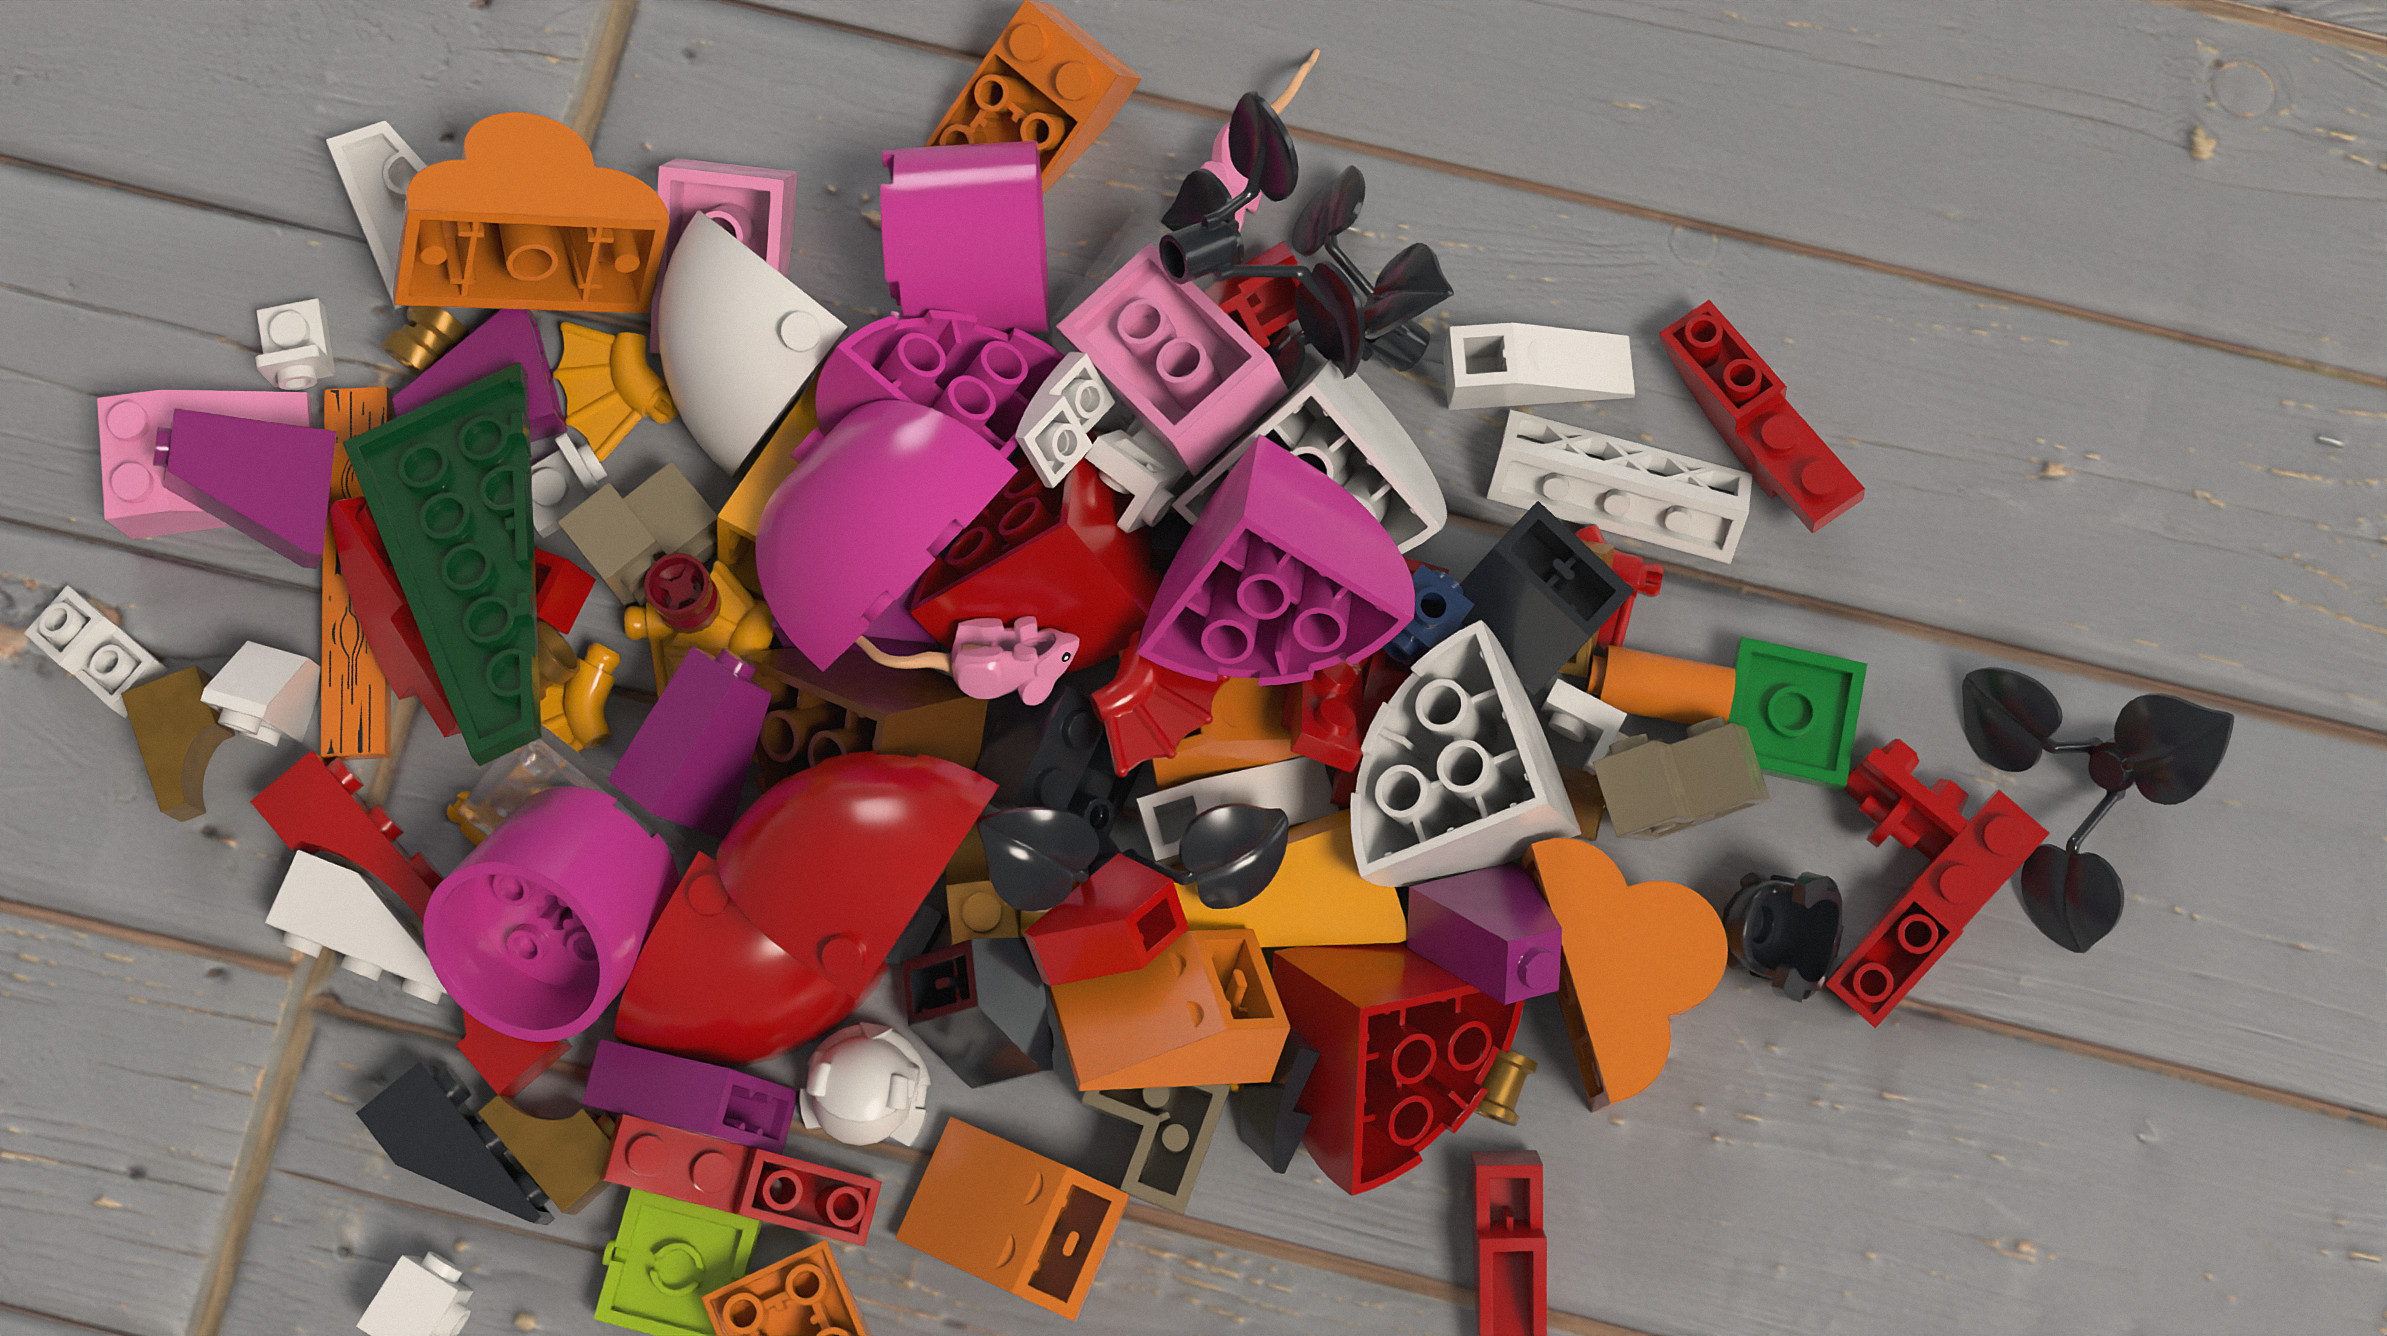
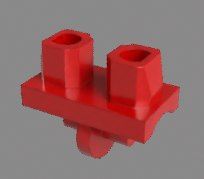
(1903, 804)

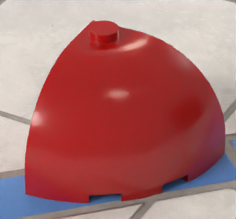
(1048, 559)
(849, 855)
(720, 987)
(1396, 1055)

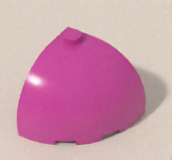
(941, 364)
(868, 518)
(1278, 578)

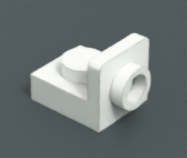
(295, 345)
(1134, 470)
(563, 483)
(1581, 715)

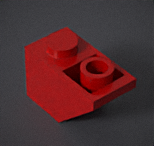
(1107, 924)

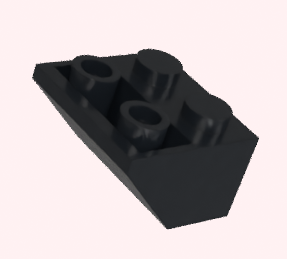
(1542, 595)
(1055, 759)
(981, 1009)

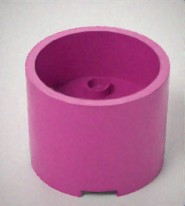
(967, 233)
(549, 914)

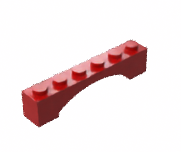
(319, 810)

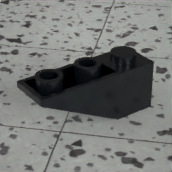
(436, 1135)

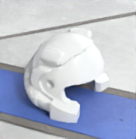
(866, 1086)

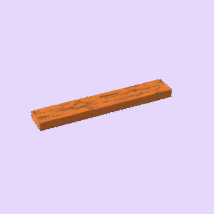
(352, 683)

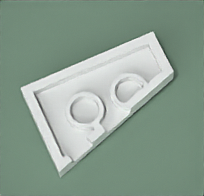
(376, 175)

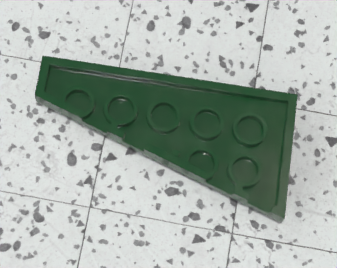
(460, 533)

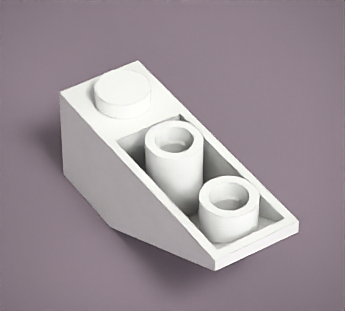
(1534, 365)
(1294, 785)
(353, 916)

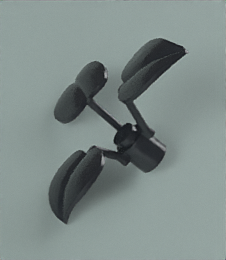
(1209, 241)
(1401, 291)
(2157, 744)
(1042, 850)

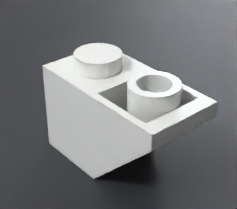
(265, 694)

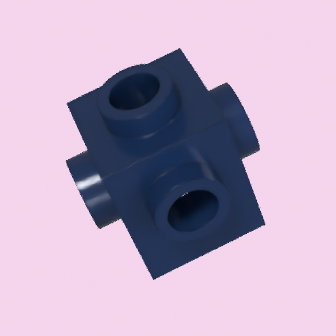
(1437, 616)

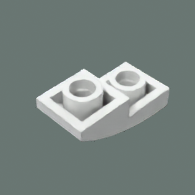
(1060, 417)
(93, 648)

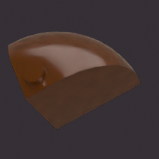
(859, 709)

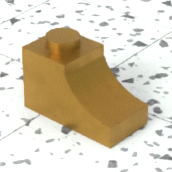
(176, 738)
(972, 901)
(558, 1154)

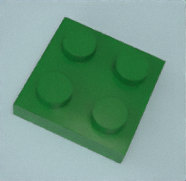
(1798, 710)

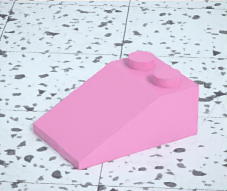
(744, 200)
(1174, 359)
(127, 433)

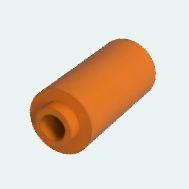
(1661, 685)

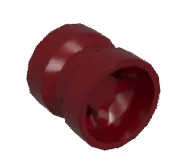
(676, 581)

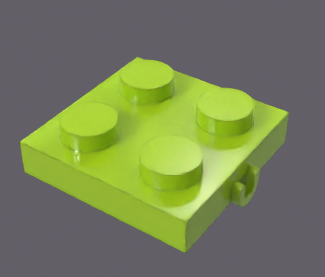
(668, 1260)

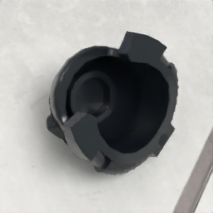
(1785, 931)

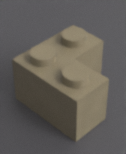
(633, 532)
(1676, 786)
(1173, 1139)

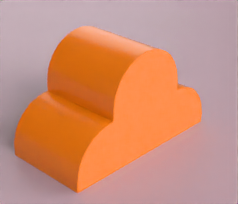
(529, 226)
(1625, 963)

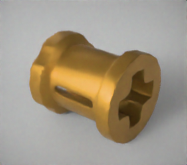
(1504, 1086)

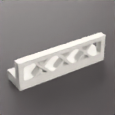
(1620, 491)

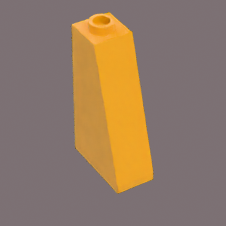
(741, 514)
(1312, 897)

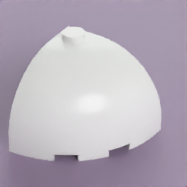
(736, 341)
(1352, 440)
(1455, 770)

